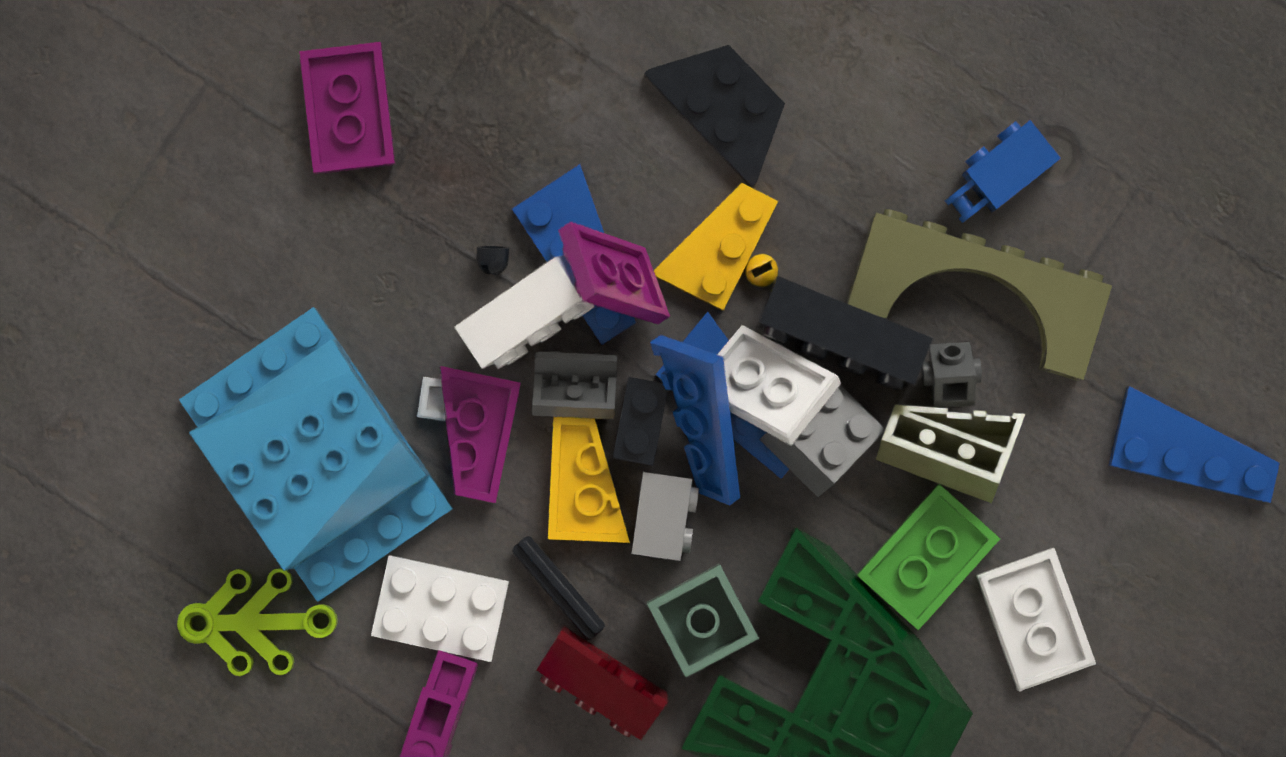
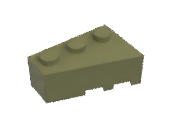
(951, 447)

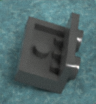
(574, 385)

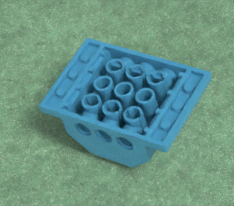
(313, 456)

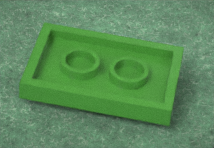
(928, 556)

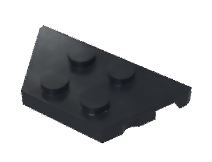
(724, 105)

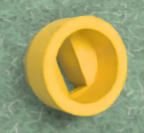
(766, 278)

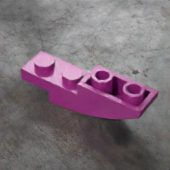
(439, 707)

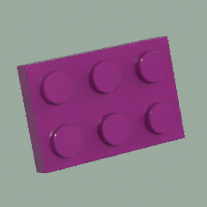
(347, 108)
(613, 273)

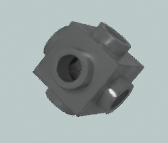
(952, 374)

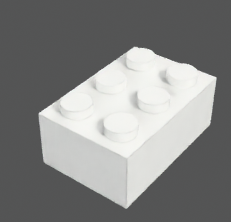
(523, 315)

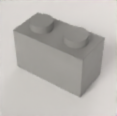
(663, 516)

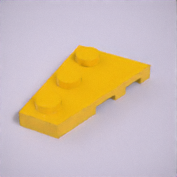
(719, 248)
(581, 486)

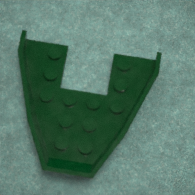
(869, 692)

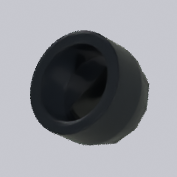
(492, 259)

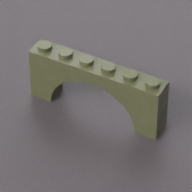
(1062, 303)

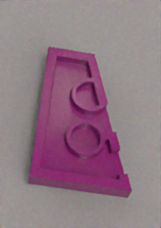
(478, 429)

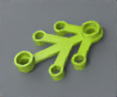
(249, 622)

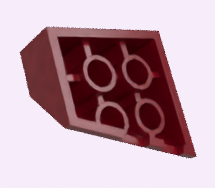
(602, 684)

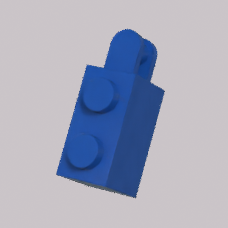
(1005, 169)

